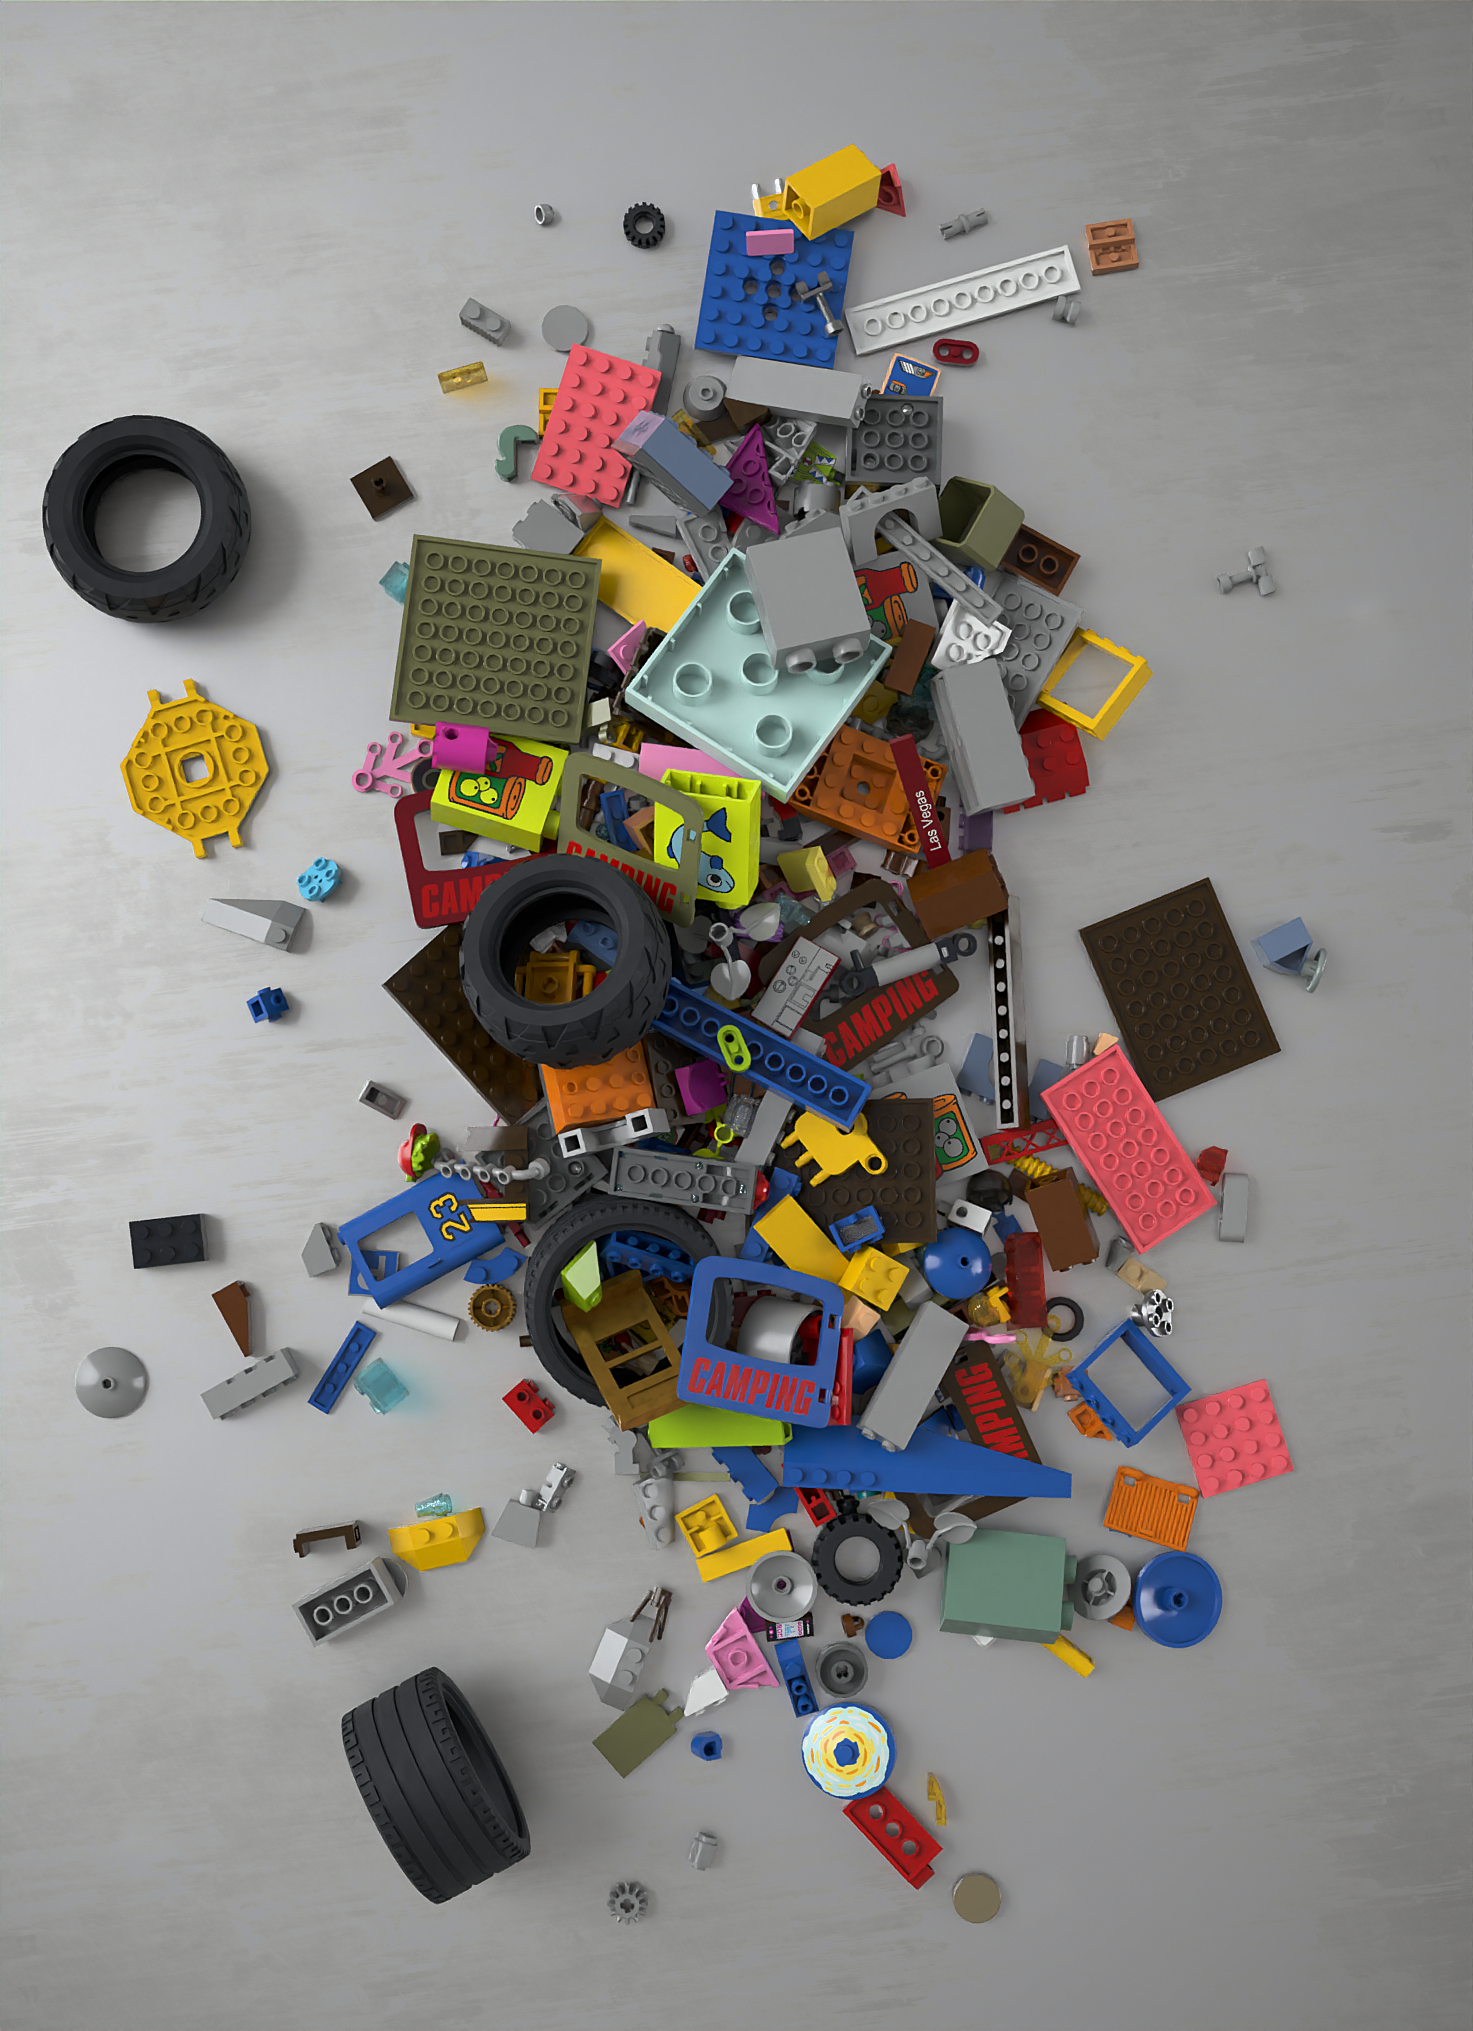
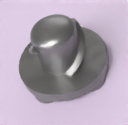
(1154, 1313)

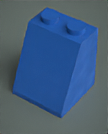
(870, 1361)

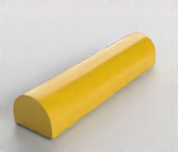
(1071, 1655)

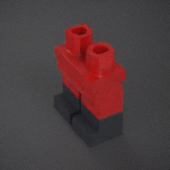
(788, 820)

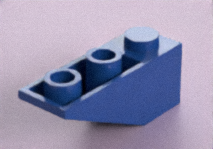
(796, 1677)

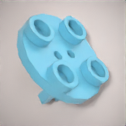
(319, 880)

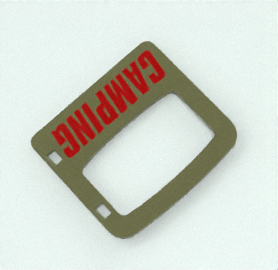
(661, 883)

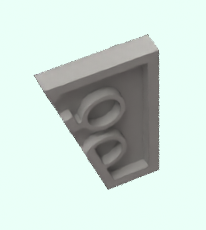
(657, 1508)

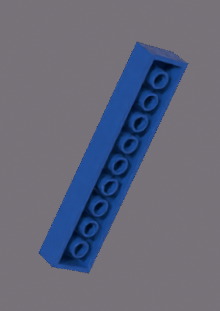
(774, 1061)

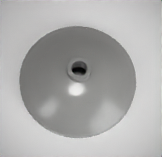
(126, 1379)
(786, 1603)

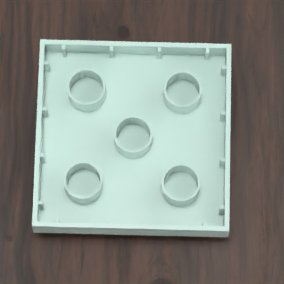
(722, 695)

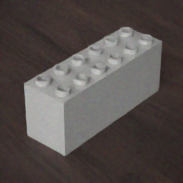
(981, 737)

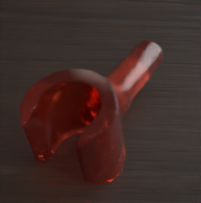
(689, 563)

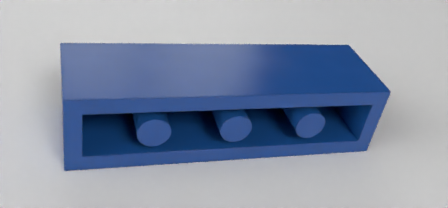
(747, 1469)

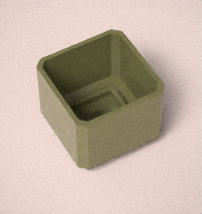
(976, 523)

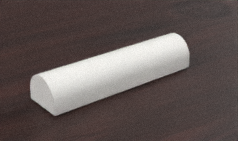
(415, 1317)

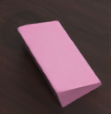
(770, 242)

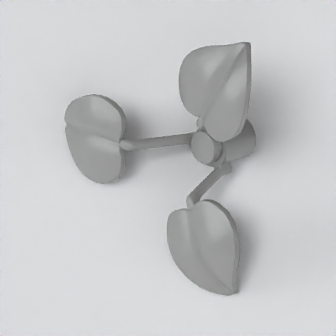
(730, 978)
(918, 1555)

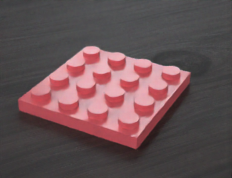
(1233, 1438)

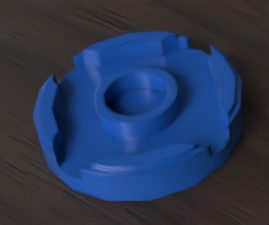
(888, 1634)

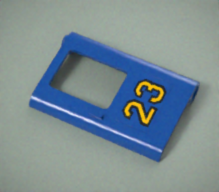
(445, 1224)

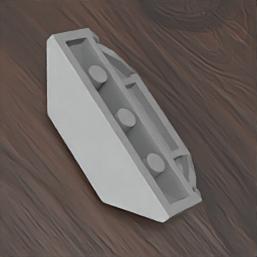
(815, 521)
(621, 1660)

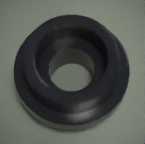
(848, 1504)

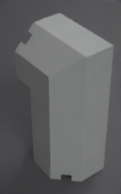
(840, 945)

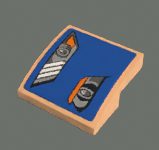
(909, 377)

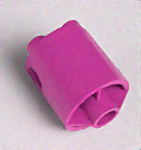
(462, 748)

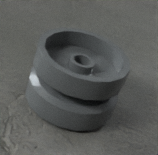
(841, 1683)

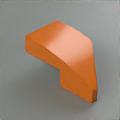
(1088, 1422)

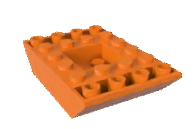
(883, 814)

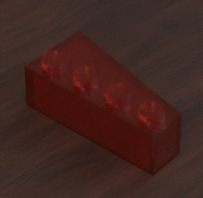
(1025, 1282)

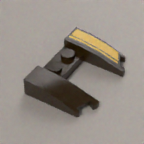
(516, 1154)

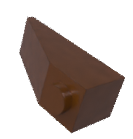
(236, 1310)

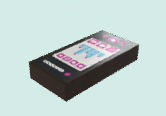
(796, 1629)

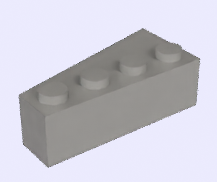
(251, 1383)

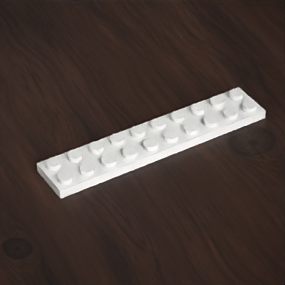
(961, 300)

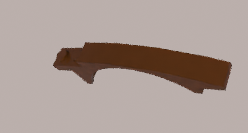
(772, 874)

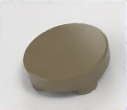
(976, 1898)

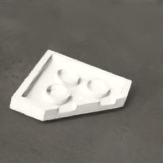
(965, 640)

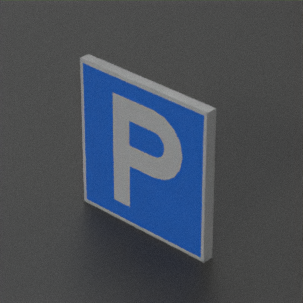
(382, 1265)

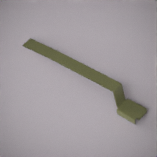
(696, 1476)

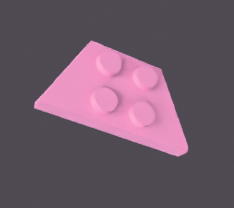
(739, 1655)

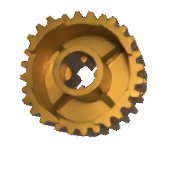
(502, 1297)

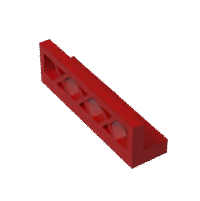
(1003, 1136)

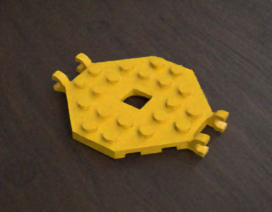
(182, 732)

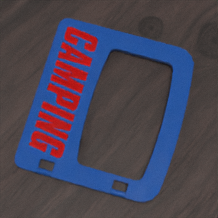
(752, 1384)

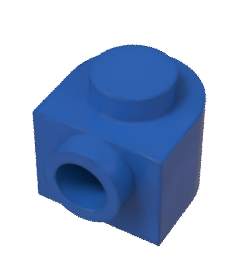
(707, 1746)

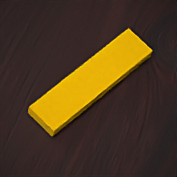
(742, 1555)

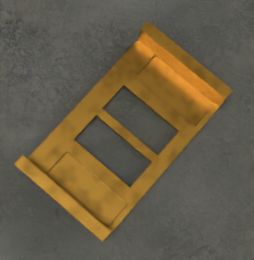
(620, 1309)

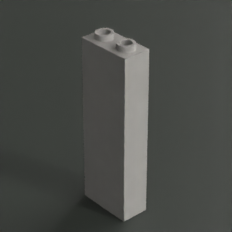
(800, 391)
(912, 1377)

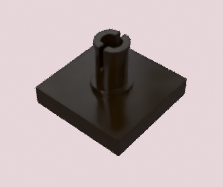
(382, 488)

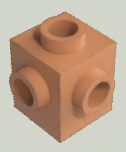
(1065, 1389)

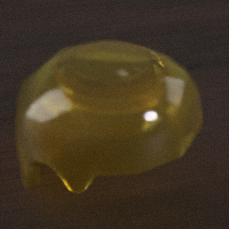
(981, 1313)

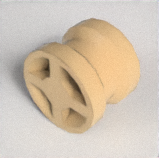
(864, 926)

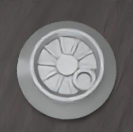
(1100, 1587)

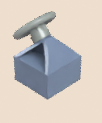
(1287, 952)

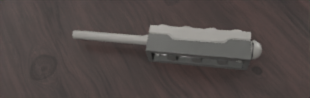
(662, 357)

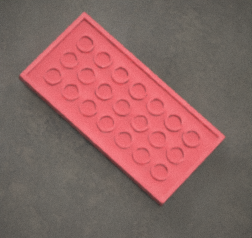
(1127, 1149)

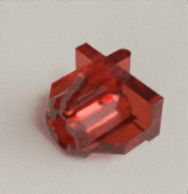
(1212, 1163)

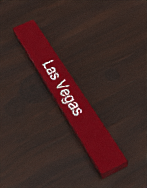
(920, 800)

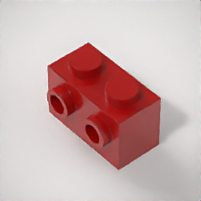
(529, 1405)

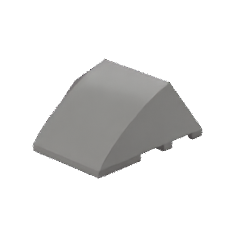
(784, 444)

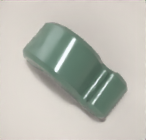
(507, 447)

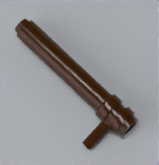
(590, 802)

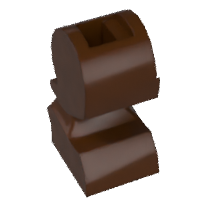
(903, 864)

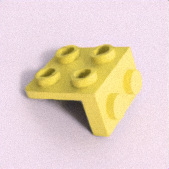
(808, 870)

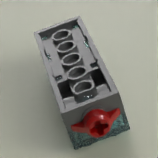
(687, 1179)

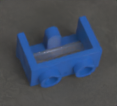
(857, 1229)

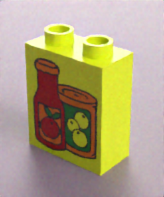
(511, 799)

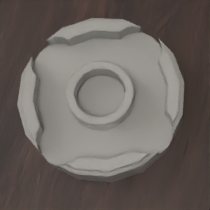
(564, 327)

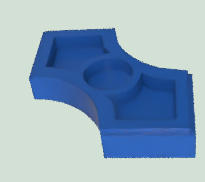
(763, 1515)

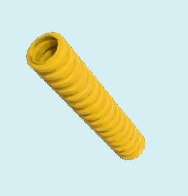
(1037, 1168)

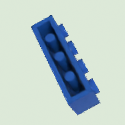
(781, 1184)
(647, 1253)

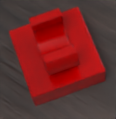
(708, 1215)

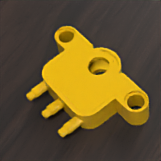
(833, 1150)

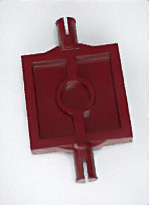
(516, 1227)

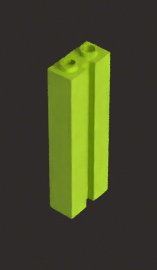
(714, 1427)

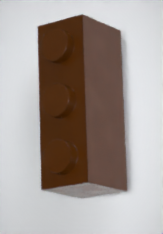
(908, 657)

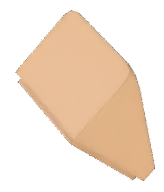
(1103, 1042)

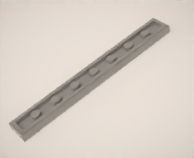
(935, 565)

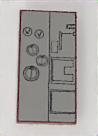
(795, 987)

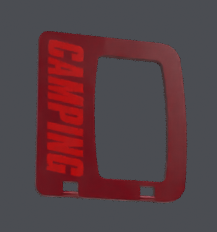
(444, 895)

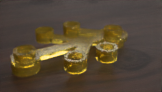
(1036, 1363)

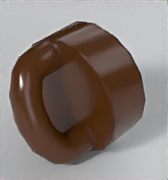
(848, 1624)

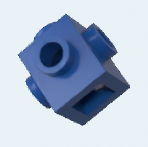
(268, 1005)

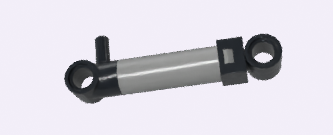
(906, 964)

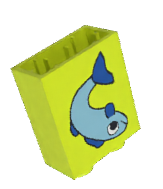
(729, 835)

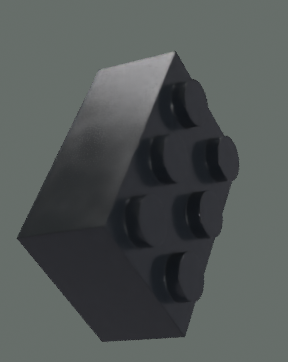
(169, 1241)

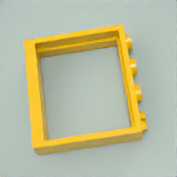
(1119, 700)

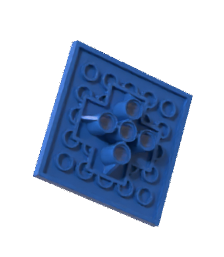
(736, 321)

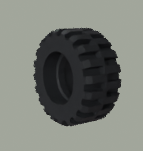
(851, 1591)

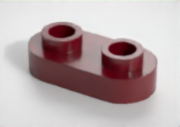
(955, 352)

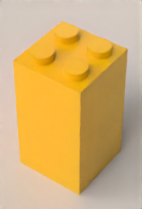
(831, 191)

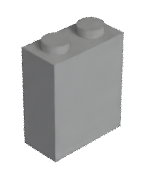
(547, 531)

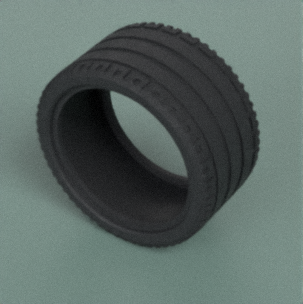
(574, 1230)
(435, 1786)

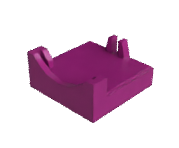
(701, 1086)

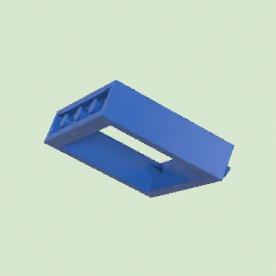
(1151, 1359)

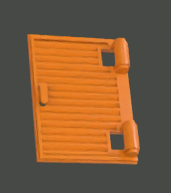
(1151, 1509)

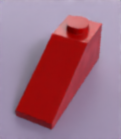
(816, 1504)

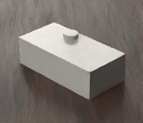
(347, 1601)

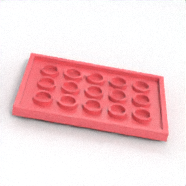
(590, 411)

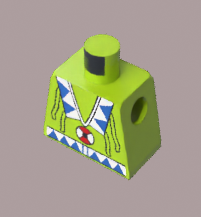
(817, 467)

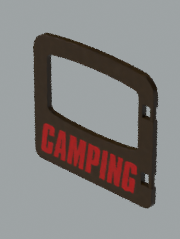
(877, 1014)
(990, 1420)

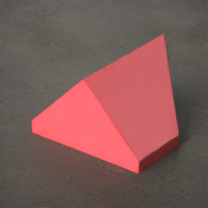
(890, 192)

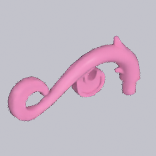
(979, 1334)

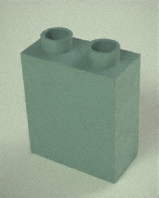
(1007, 1586)

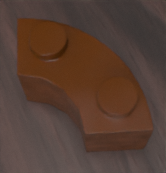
(673, 1294)

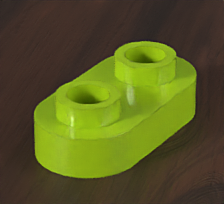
(734, 1049)

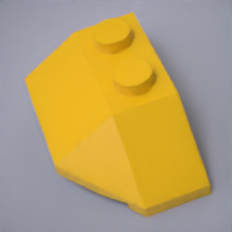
(438, 1540)

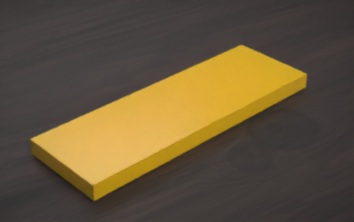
(802, 1243)

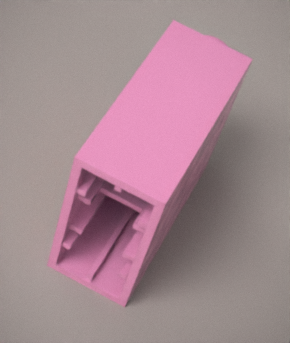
(657, 758)

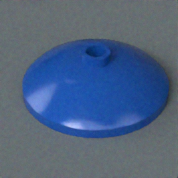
(944, 1266)

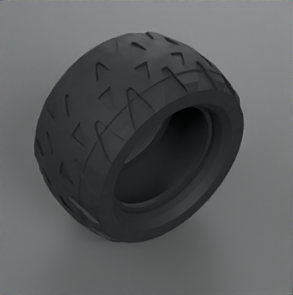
(101, 460)
(538, 897)

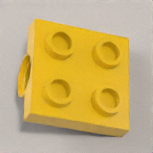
(706, 1525)

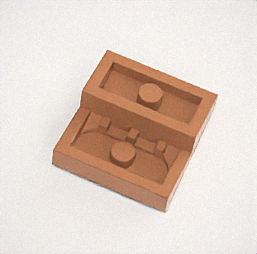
(1111, 246)

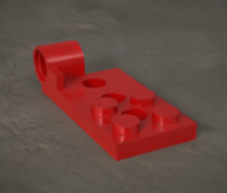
(842, 1388)
(911, 1866)

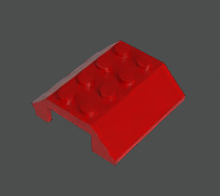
(1053, 759)

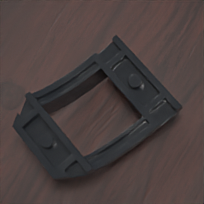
(699, 974)

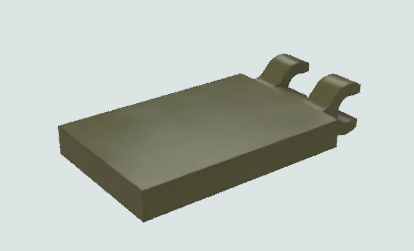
(638, 1733)

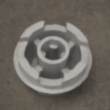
(705, 397)

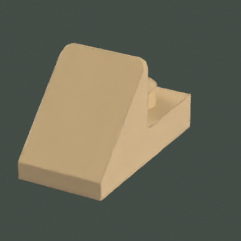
(1140, 1277)

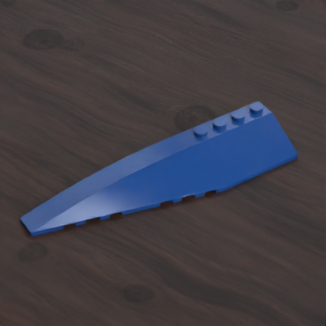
(929, 1464)

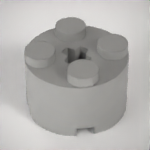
(812, 496)

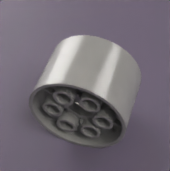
(772, 1330)

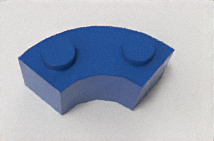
(495, 1269)

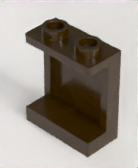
(348, 1529)

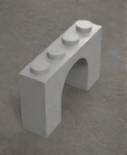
(862, 515)
(634, 1128)

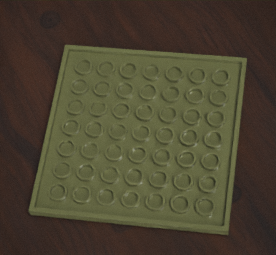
(496, 639)

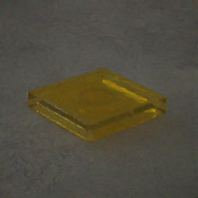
(462, 377)

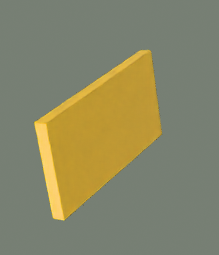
(636, 579)

